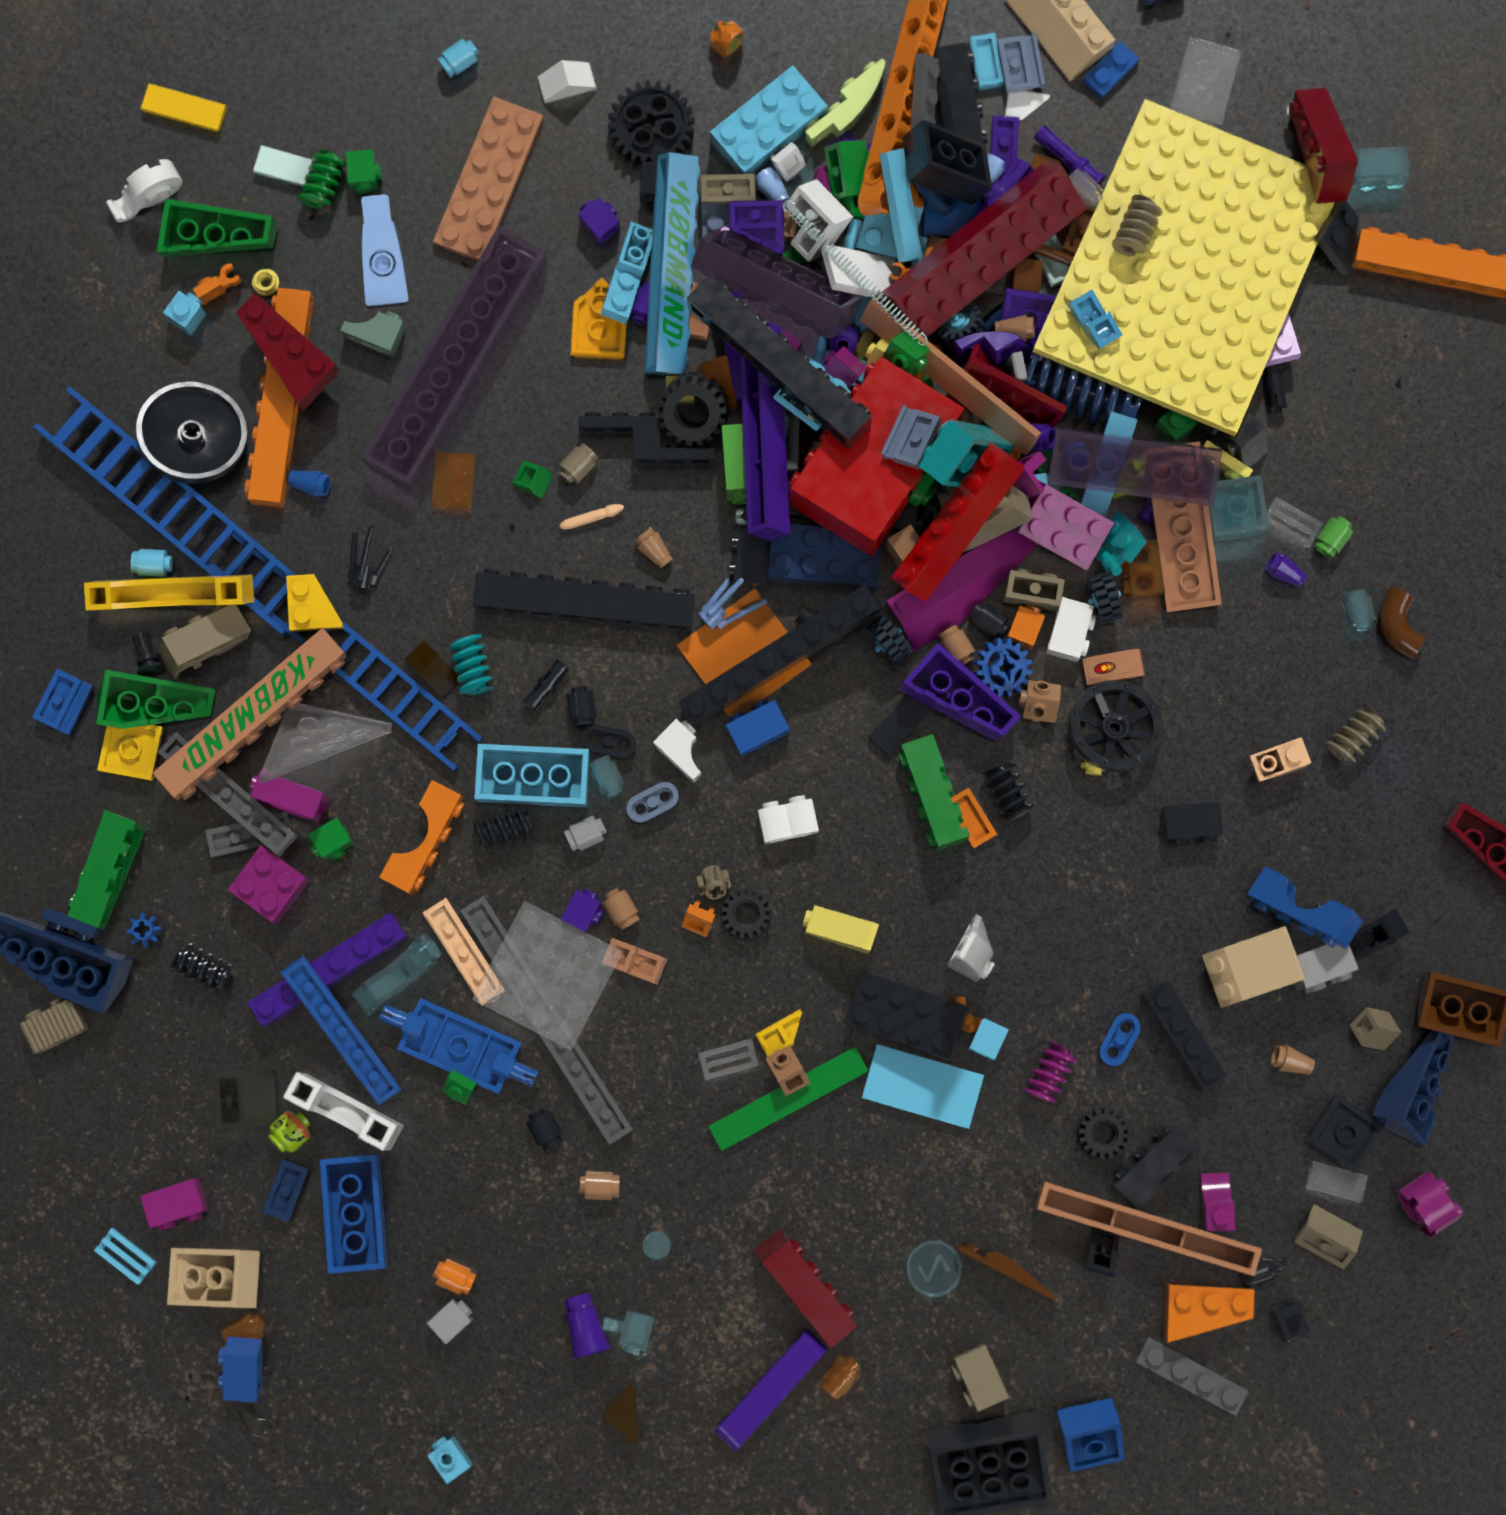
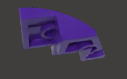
(996, 345)

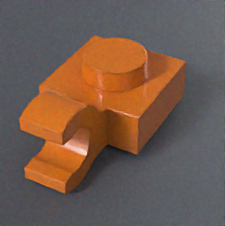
(210, 288)

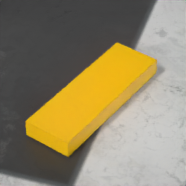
(183, 108)

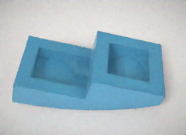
(1094, 320)

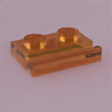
(454, 480)

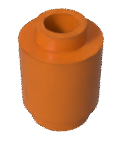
(454, 1277)

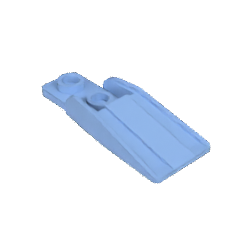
(381, 254)

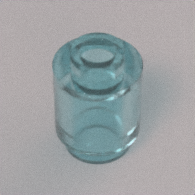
(1360, 610)
(607, 777)

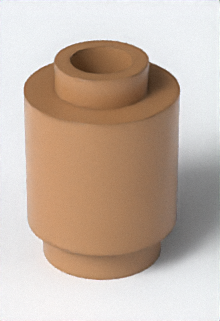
(957, 644)
(620, 908)
(600, 1185)

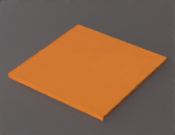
(719, 650)

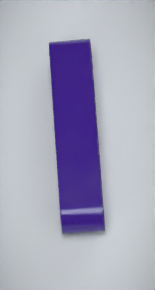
(770, 1390)

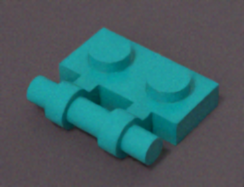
(1126, 542)

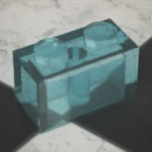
(1381, 168)

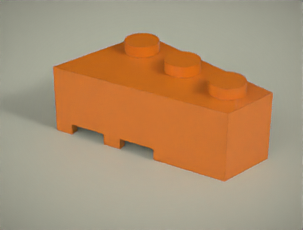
(1203, 1308)

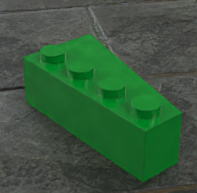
(209, 229)
(105, 869)

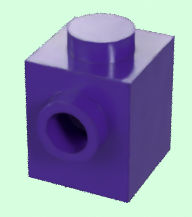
(599, 220)
(583, 910)

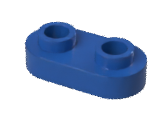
(1121, 1041)

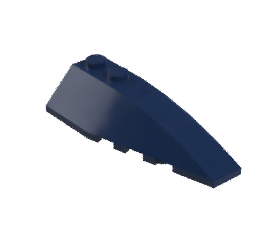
(64, 962)

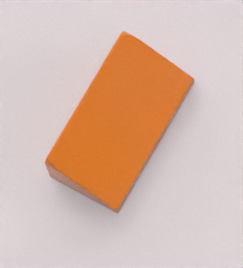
(719, 370)

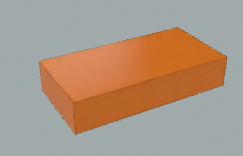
(974, 818)

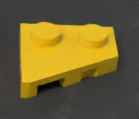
(309, 605)

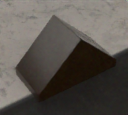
(432, 669)
(623, 1414)

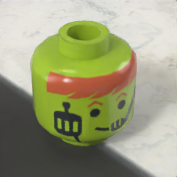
(289, 1132)

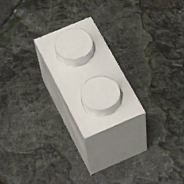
(1070, 630)

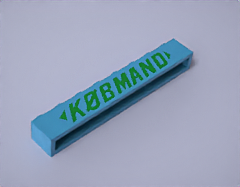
(671, 264)

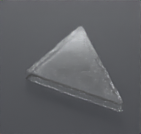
(315, 734)

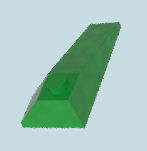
(140, 701)

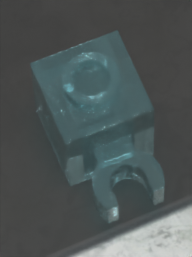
(634, 1331)

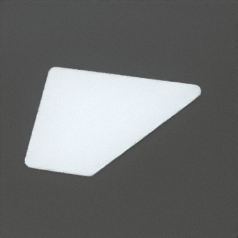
(1023, 103)

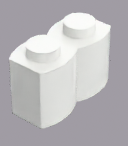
(787, 820)

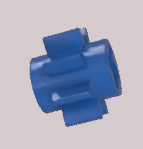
(149, 935)

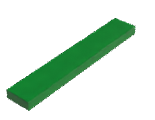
(777, 1105)

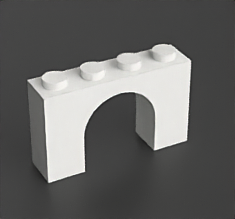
(345, 1110)

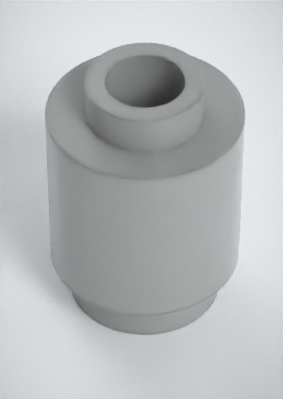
(585, 833)

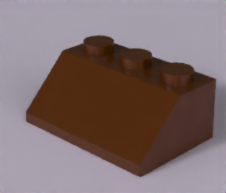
(1462, 1008)

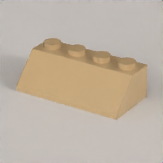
(1066, 32)

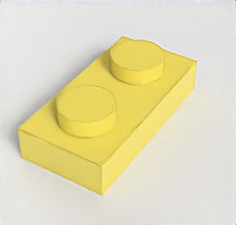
(1231, 466)

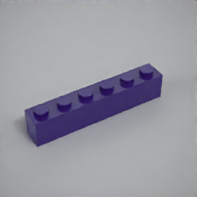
(332, 967)

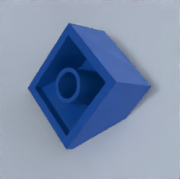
(1091, 1435)

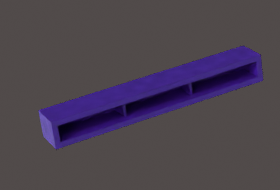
(764, 454)

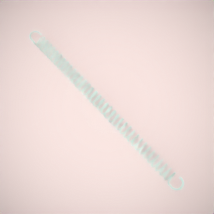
(855, 271)

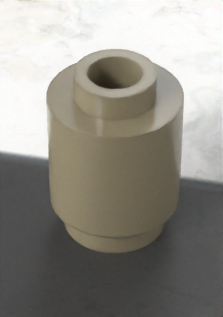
(577, 464)

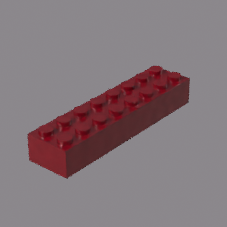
(985, 248)

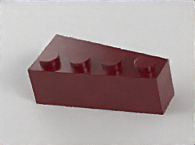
(1324, 145)
(294, 358)
(805, 1288)

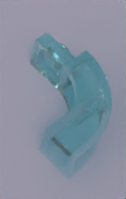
(398, 975)

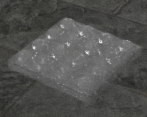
(547, 975)

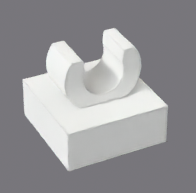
(788, 161)

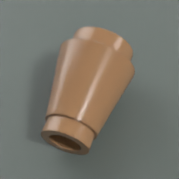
(1021, 326)
(653, 547)
(1291, 1060)

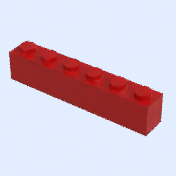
(958, 522)

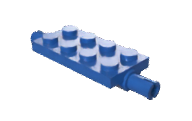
(459, 1045)

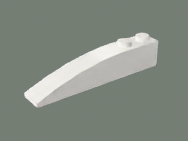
(973, 952)

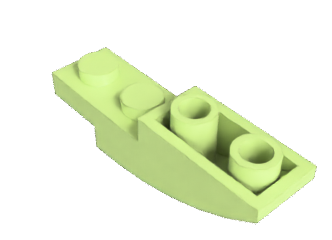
(855, 98)

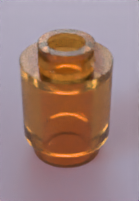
(246, 1326)
(841, 1376)

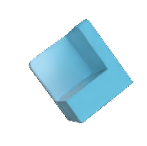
(988, 1039)

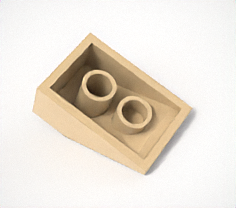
(1253, 967)
(213, 1277)

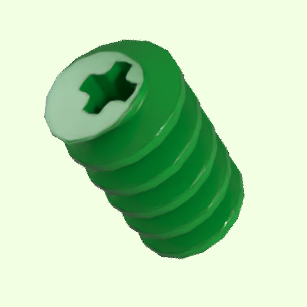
(321, 179)

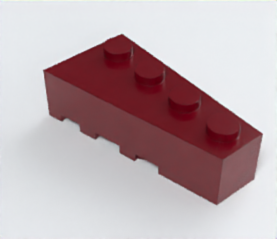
(1481, 836)

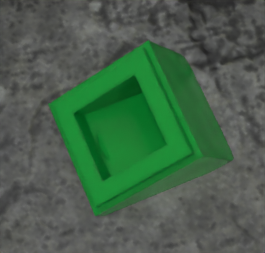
(532, 479)

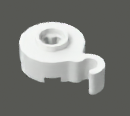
(146, 189)

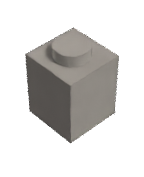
(451, 1320)

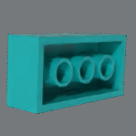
(958, 450)

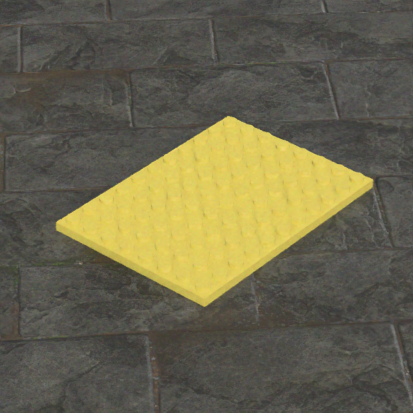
(1213, 278)

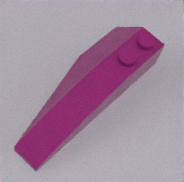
(960, 590)

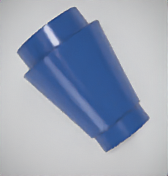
(310, 482)

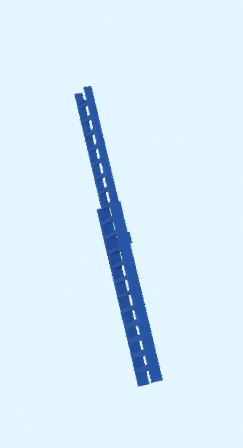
(251, 547)

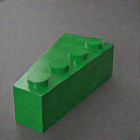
(933, 792)

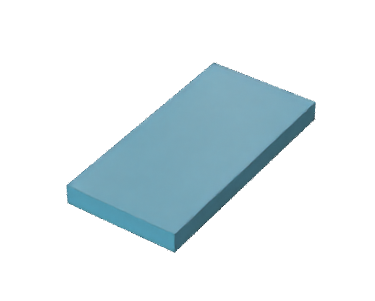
(922, 1086)

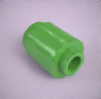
(1333, 536)

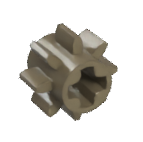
(713, 882)

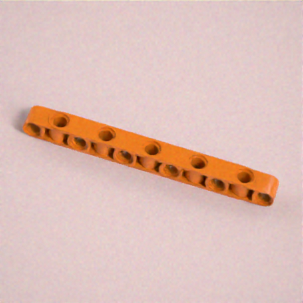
(917, 36)

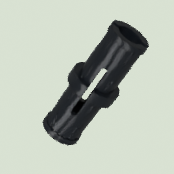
(546, 685)

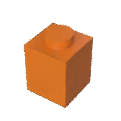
(1026, 626)

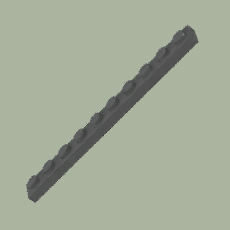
(572, 1063)

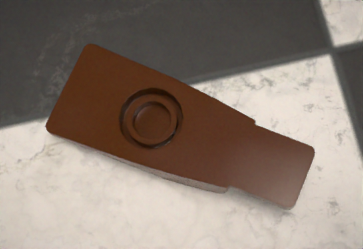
(1007, 1267)

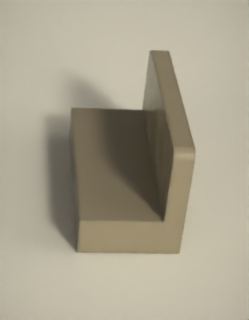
(727, 188)
(1329, 1237)

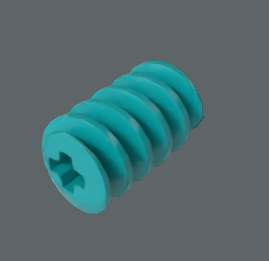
(470, 665)

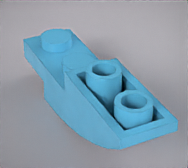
(627, 273)

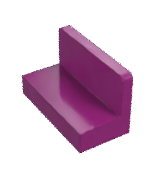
(1027, 481)

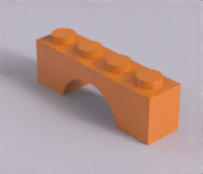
(407, 869)

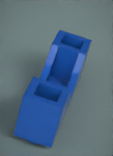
(1331, 921)

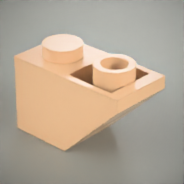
(1280, 760)

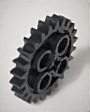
(642, 101)

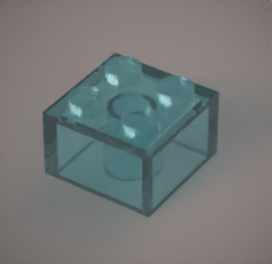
(1239, 509)

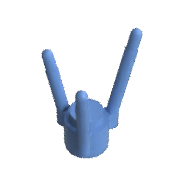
(713, 613)

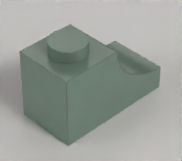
(380, 333)

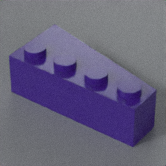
(957, 693)

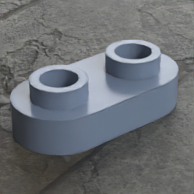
(651, 800)

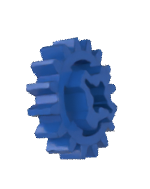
(999, 657)

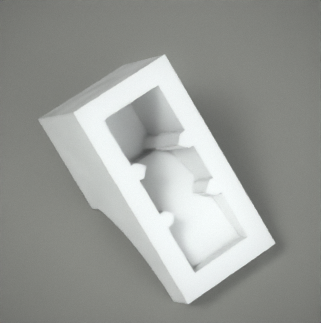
(677, 745)

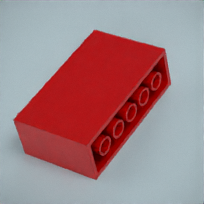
(856, 488)

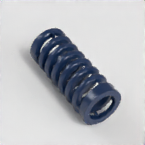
(1040, 370)

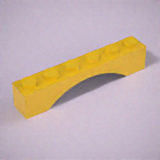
(169, 592)

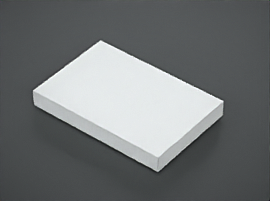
(874, 266)

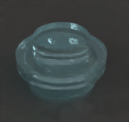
(656, 1245)

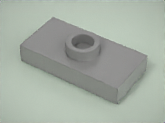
(1016, 367)

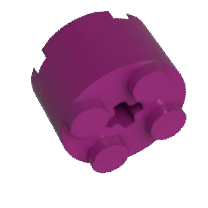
(1428, 1204)

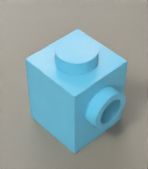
(185, 312)
(449, 1458)

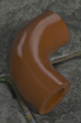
(1395, 625)

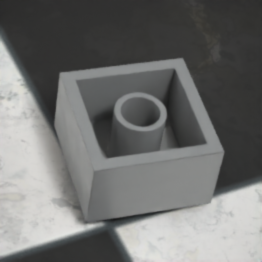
(1324, 965)

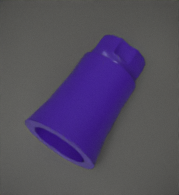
(585, 1326)

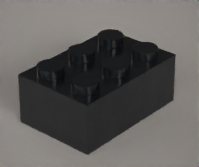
(947, 162)

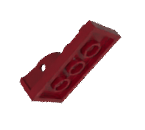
(1021, 398)

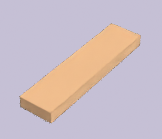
(458, 943)

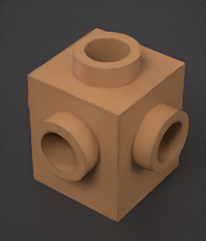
(1040, 701)

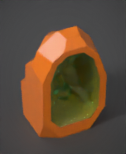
(726, 37)

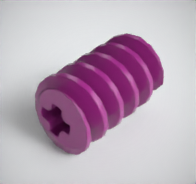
(1050, 1073)

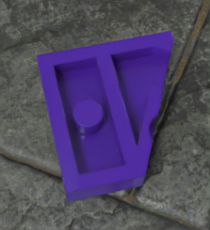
(759, 222)

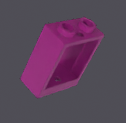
(290, 798)

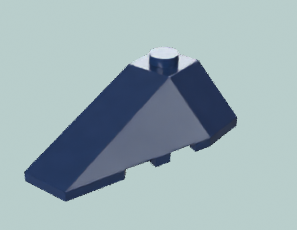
(1410, 1096)

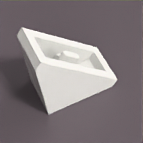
(566, 80)

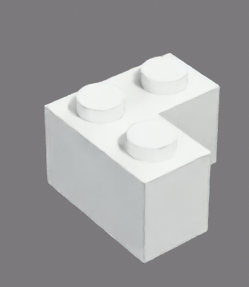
(823, 212)

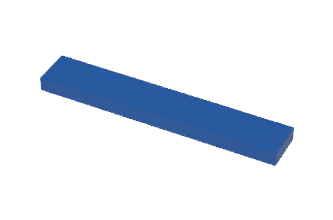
(340, 1030)

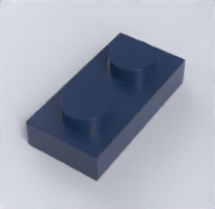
(60, 921)
(285, 1190)

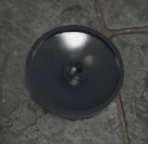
(191, 432)

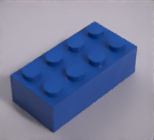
(354, 1213)

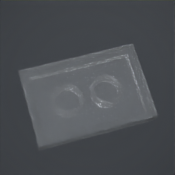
(1205, 81)

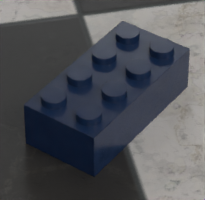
(821, 560)

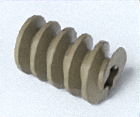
(1137, 226)
(1356, 734)

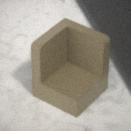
(1375, 1028)

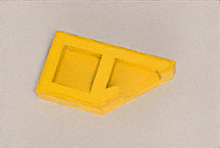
(779, 1034)

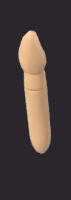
(592, 516)

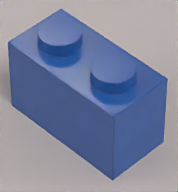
(757, 727)
(241, 1369)

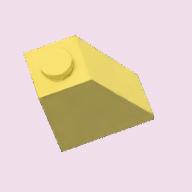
(840, 928)

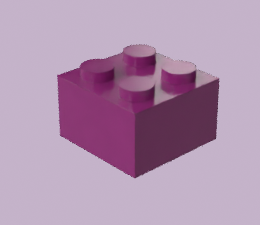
(268, 885)

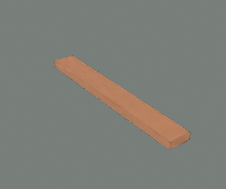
(958, 382)

